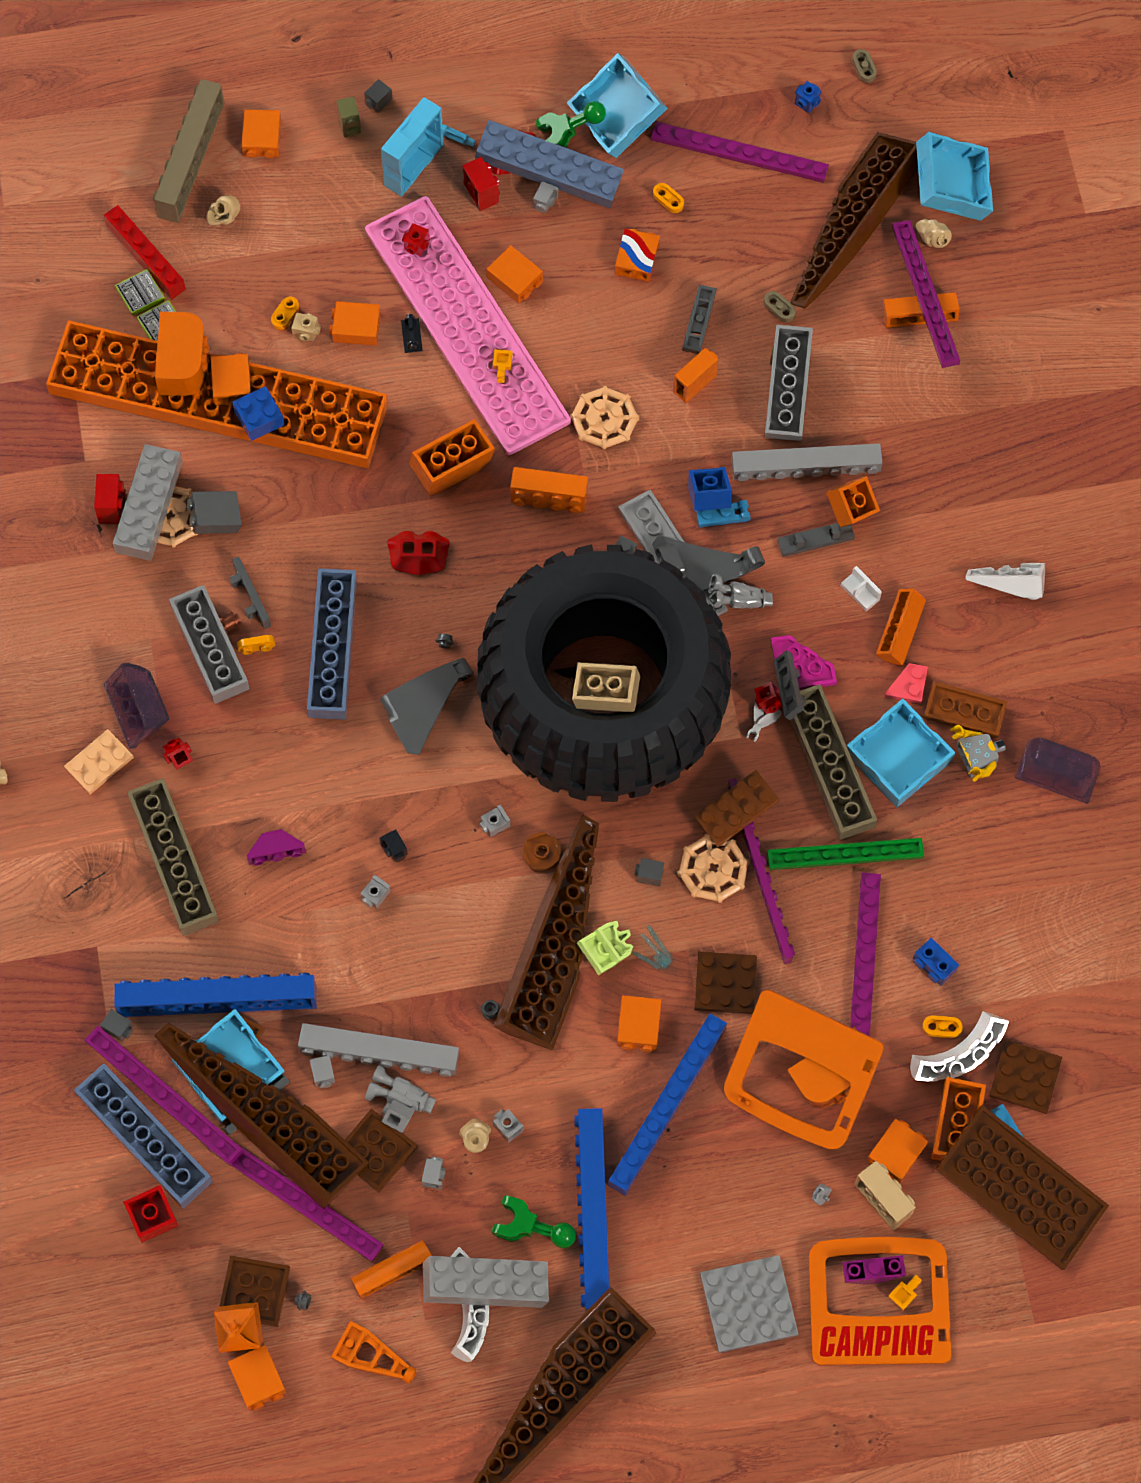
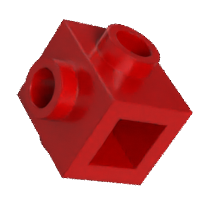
(416, 239)
(768, 698)
(177, 753)

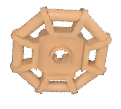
(601, 408)
(180, 521)
(712, 879)

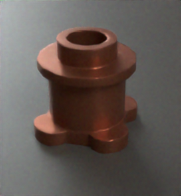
(230, 621)

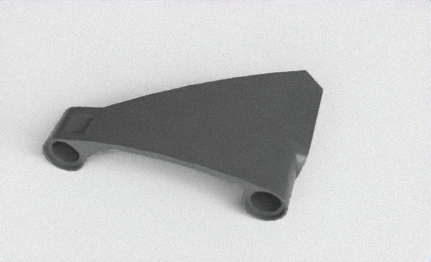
(701, 562)
(418, 702)

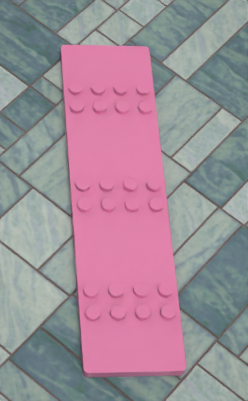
(468, 327)

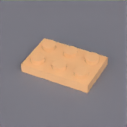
(98, 761)

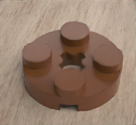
(539, 862)

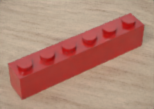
(144, 252)

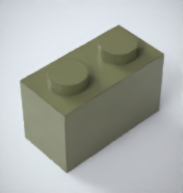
(348, 116)

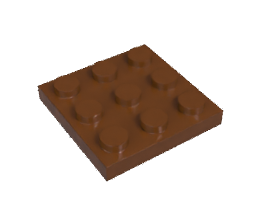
(725, 982)
(1025, 1076)
(381, 1147)
(256, 1282)

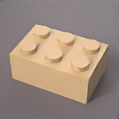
(606, 687)
(885, 1195)

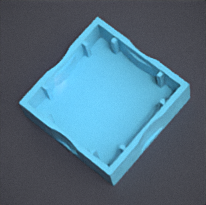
(628, 104)
(412, 146)
(954, 176)
(900, 753)
(238, 1044)

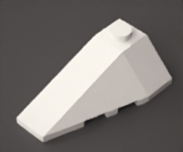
(1023, 581)

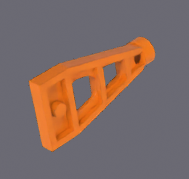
(350, 1344)

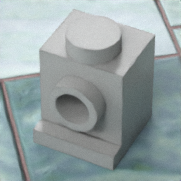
(545, 197)
(494, 828)
(375, 899)
(397, 1115)
(510, 1131)
(433, 1173)

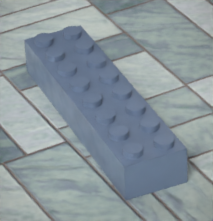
(549, 163)
(332, 644)
(143, 1136)

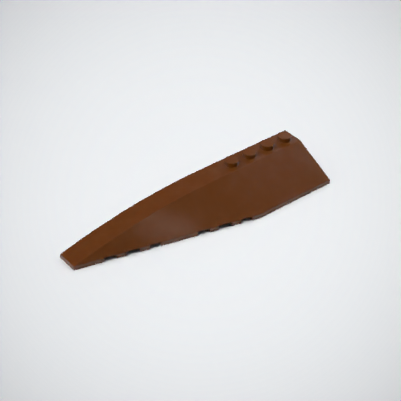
(857, 211)
(551, 957)
(275, 1123)
(567, 1382)

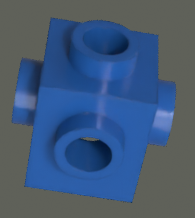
(807, 96)

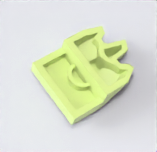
(606, 947)

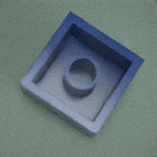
(258, 413)
(709, 489)

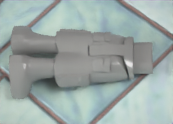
(740, 594)
(401, 1091)

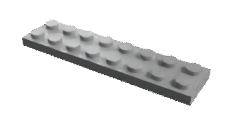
(648, 521)

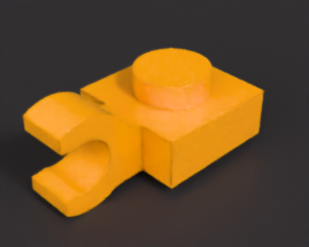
(502, 361)
(904, 1294)

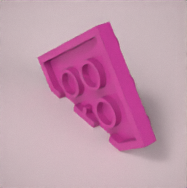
(811, 667)

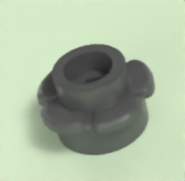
(445, 640)
(485, 1009)
(303, 1300)

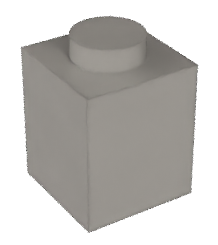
(322, 1072)

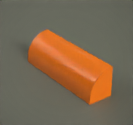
(907, 310)
(901, 626)
(390, 1269)

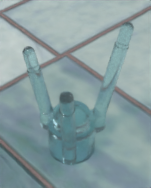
(662, 958)

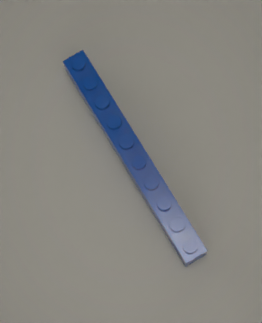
(667, 1104)
(593, 1205)

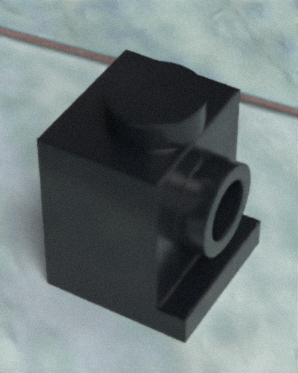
(393, 846)

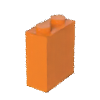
(261, 133)
(515, 274)
(355, 323)
(695, 375)
(230, 377)
(639, 1023)
(898, 1149)
(257, 1378)

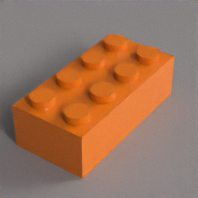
(549, 490)
(957, 1106)

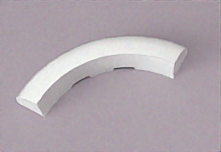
(965, 1055)
(473, 1327)

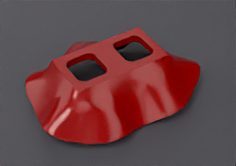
(418, 562)

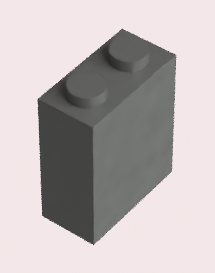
(214, 512)

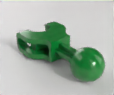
(564, 127)
(527, 1223)

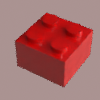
(481, 183)
(109, 498)
(150, 1213)

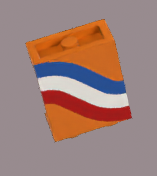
(637, 254)

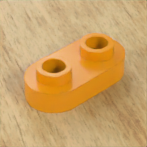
(671, 197)
(286, 312)
(249, 645)
(941, 1024)

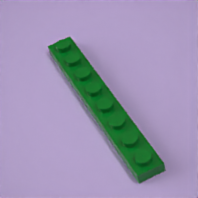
(845, 854)

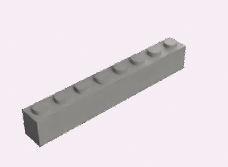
(806, 462)
(378, 1049)

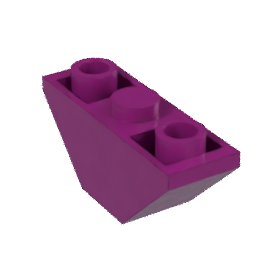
(274, 847)
(874, 1270)

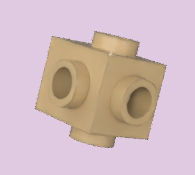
(305, 327)

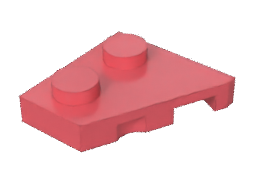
(909, 684)

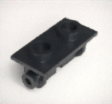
(411, 334)

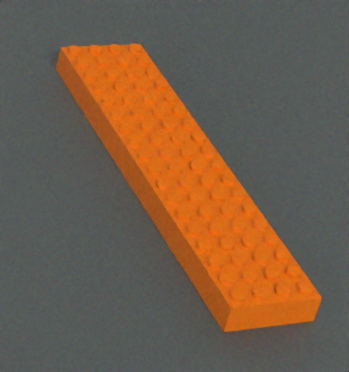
(317, 413)

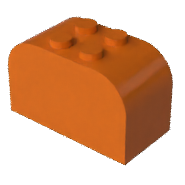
(181, 354)
(452, 457)
(819, 1084)

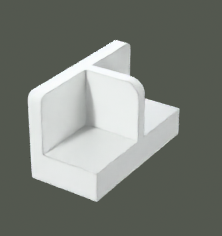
(861, 589)

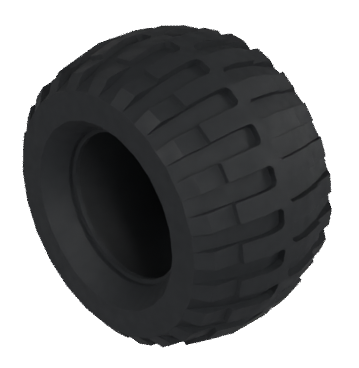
(604, 597)

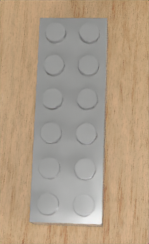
(788, 382)
(147, 502)
(209, 644)
(485, 1282)

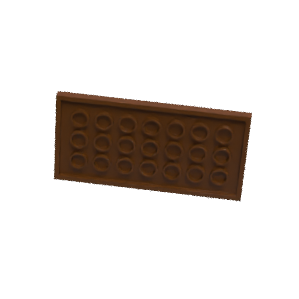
(1022, 1187)

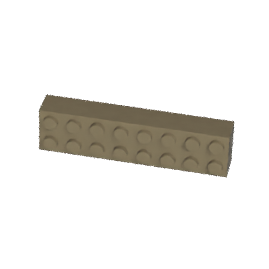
(189, 150)
(832, 766)
(173, 857)

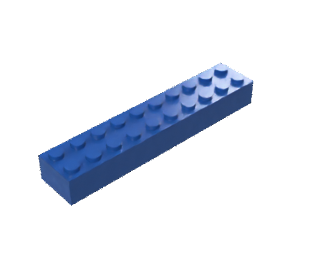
(215, 995)

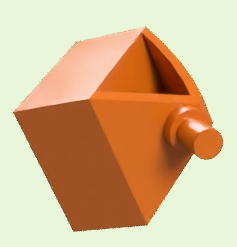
(853, 501)
(238, 1327)

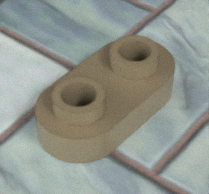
(864, 67)
(780, 307)

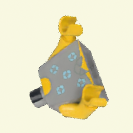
(977, 751)

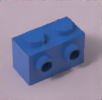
(935, 962)

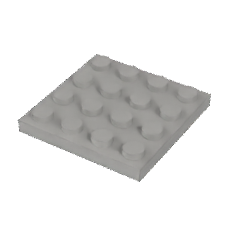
(749, 1304)

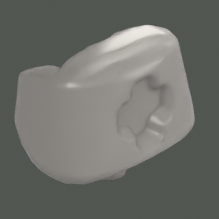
(821, 1194)

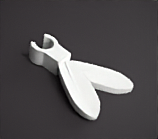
(762, 721)

